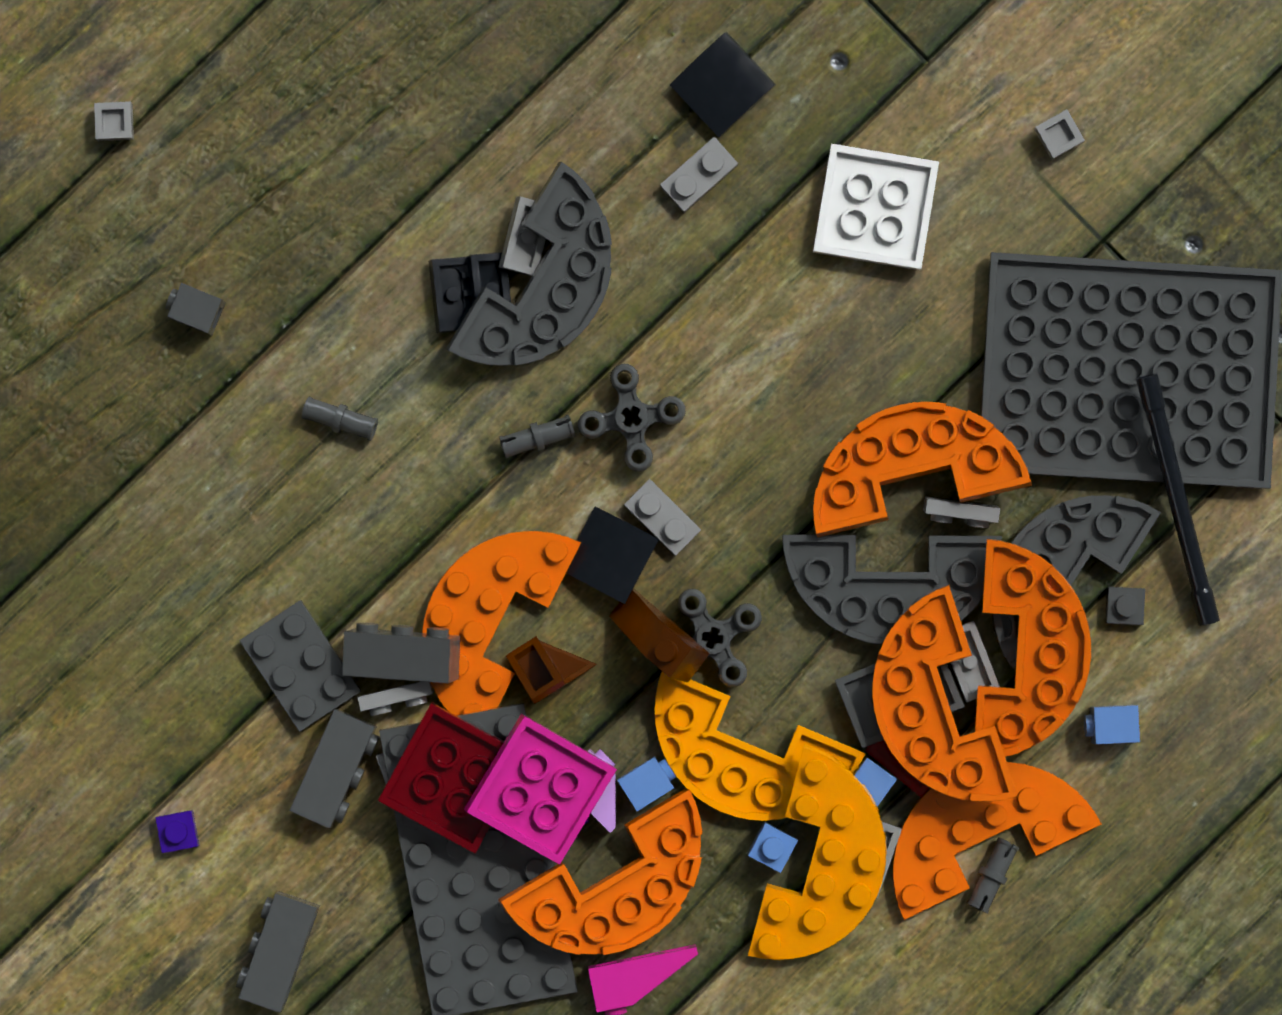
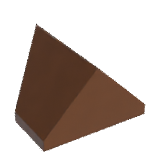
(545, 667)

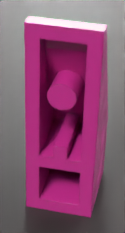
(629, 979)

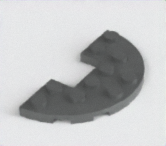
(560, 293)
(1067, 536)
(872, 602)

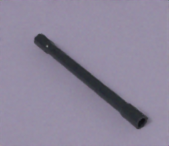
(1201, 592)

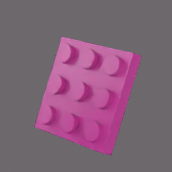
(540, 789)

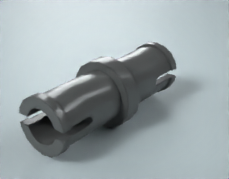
(339, 418)
(537, 436)
(992, 875)

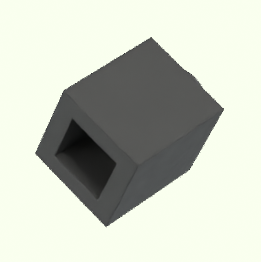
(195, 308)

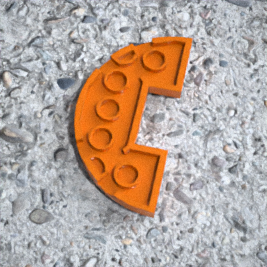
(909, 444)
(475, 598)
(1050, 647)
(916, 712)
(943, 826)
(629, 902)

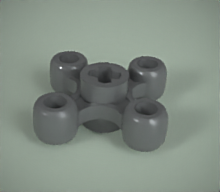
(647, 415)
(728, 628)

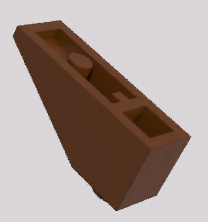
(659, 638)

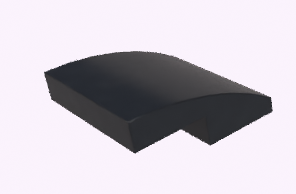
(722, 84)
(459, 282)
(611, 555)

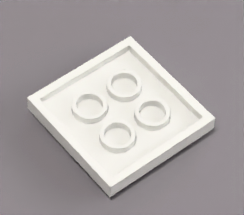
(875, 207)

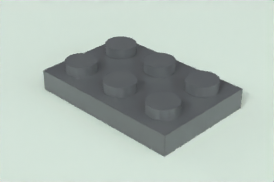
(300, 665)
(858, 700)

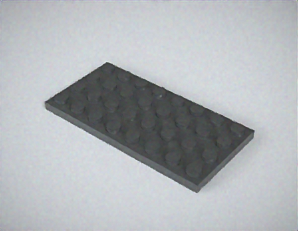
(466, 939)

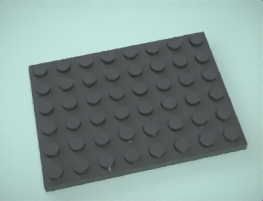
(1080, 331)

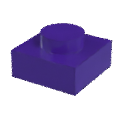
(177, 831)

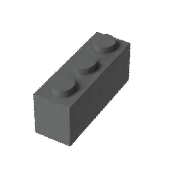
(401, 653)
(335, 769)
(277, 951)

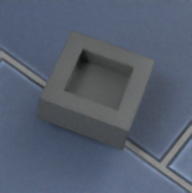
(1125, 605)

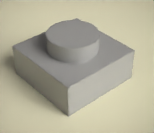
(114, 121)
(1059, 134)

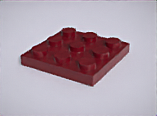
(441, 775)

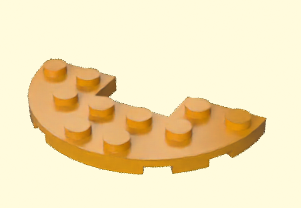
(722, 768)
(843, 868)

